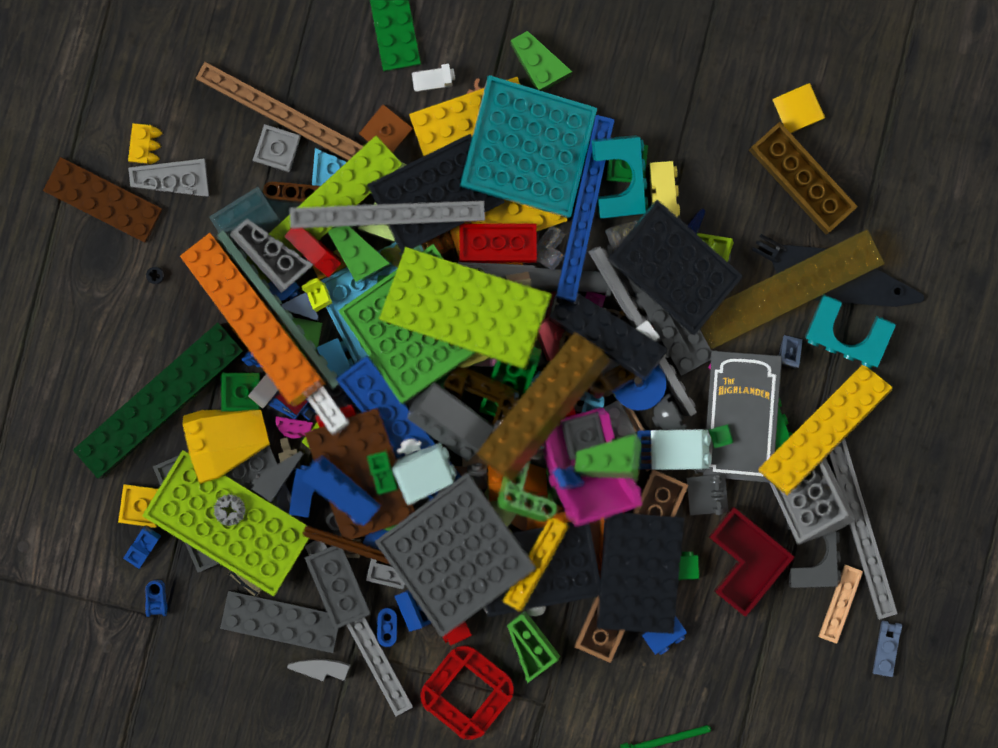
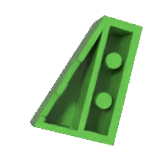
(539, 63)
(357, 253)
(611, 459)
(532, 646)

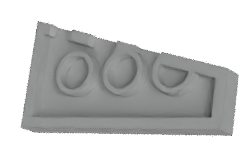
(175, 177)

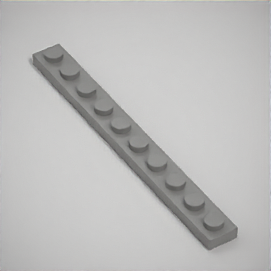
(387, 214)
(630, 307)
(863, 532)
(374, 655)

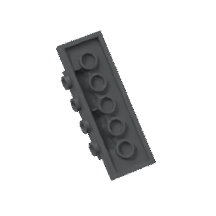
(685, 349)

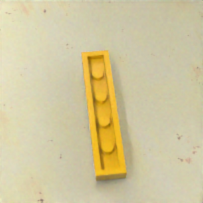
(540, 556)

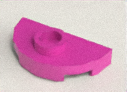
(293, 428)

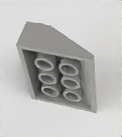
(815, 505)

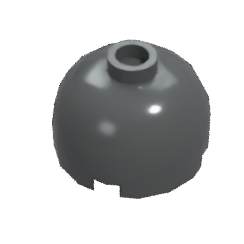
(668, 414)

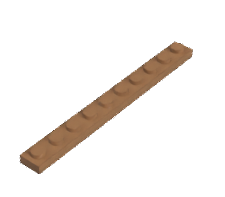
(278, 111)

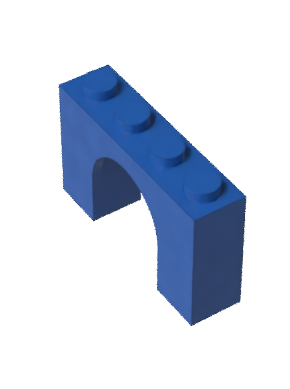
(301, 494)

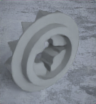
(237, 505)

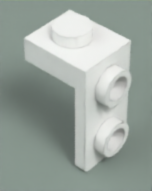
(433, 78)

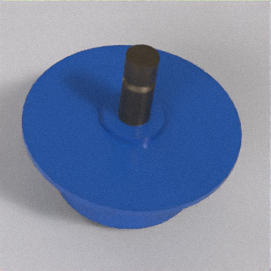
(643, 394)

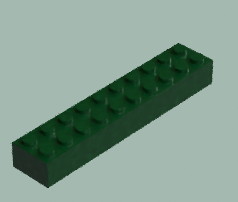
(159, 401)

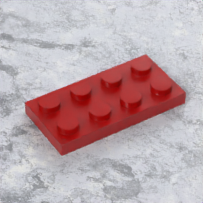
(498, 243)

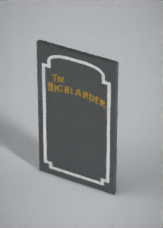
(747, 399)

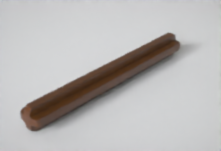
(344, 543)

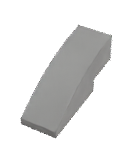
(320, 668)

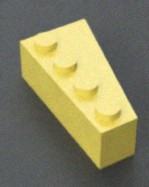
(663, 185)

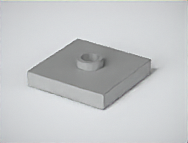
(276, 148)

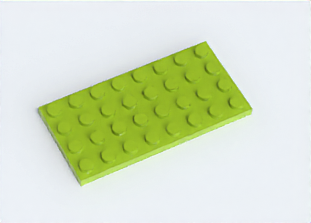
(465, 307)
(256, 548)

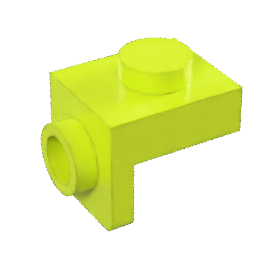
(317, 294)

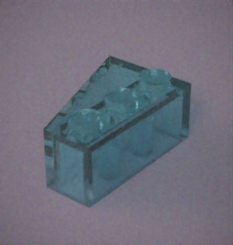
(250, 206)

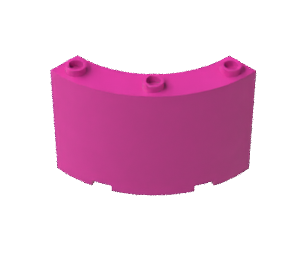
(599, 495)

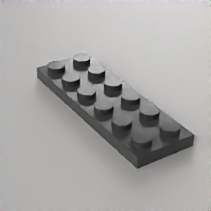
(279, 621)

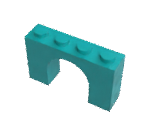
(632, 199)
(868, 351)

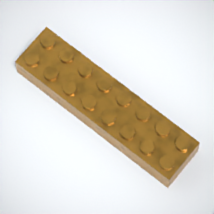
(543, 407)

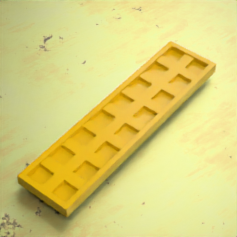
(825, 429)

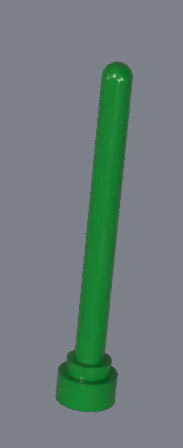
(670, 738)

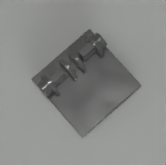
(707, 494)

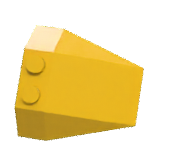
(223, 440)

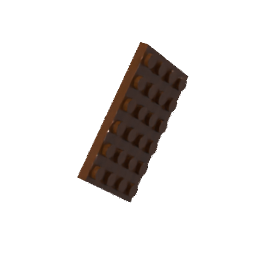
(349, 453)

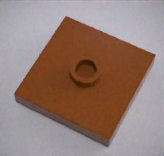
(387, 127)

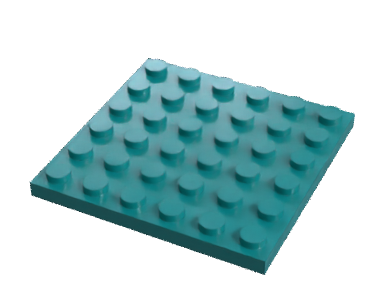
(528, 147)

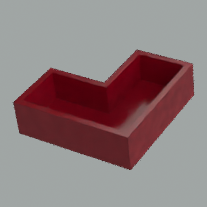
(758, 561)

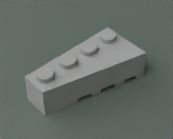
(270, 255)

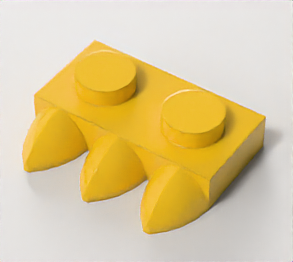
(142, 144)

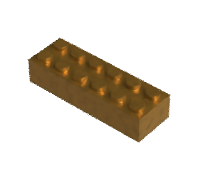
(803, 178)

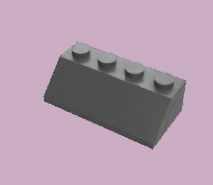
(450, 421)

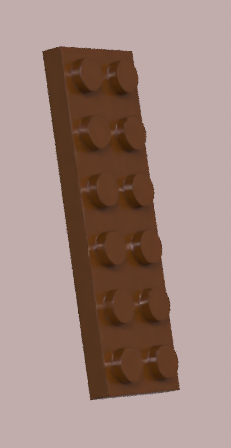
(102, 200)

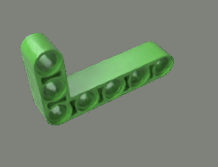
(518, 498)

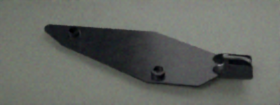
(867, 289)

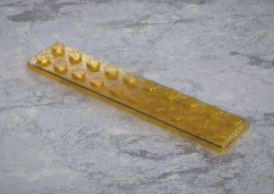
(792, 288)

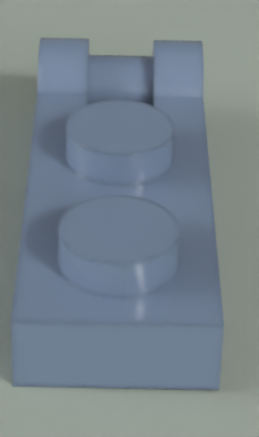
(887, 649)

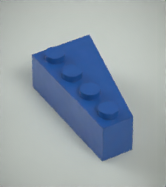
(340, 490)

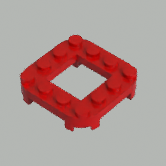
(448, 713)

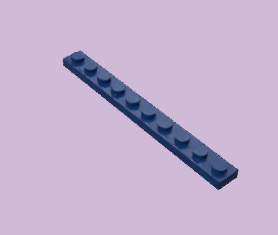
(583, 214)

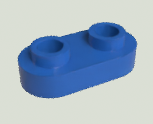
(387, 627)

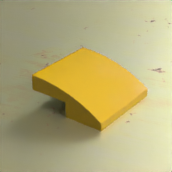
(798, 108)

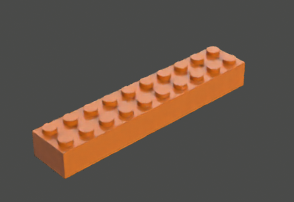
(252, 320)

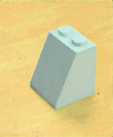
(680, 449)
(424, 472)

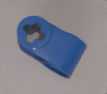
(155, 603)

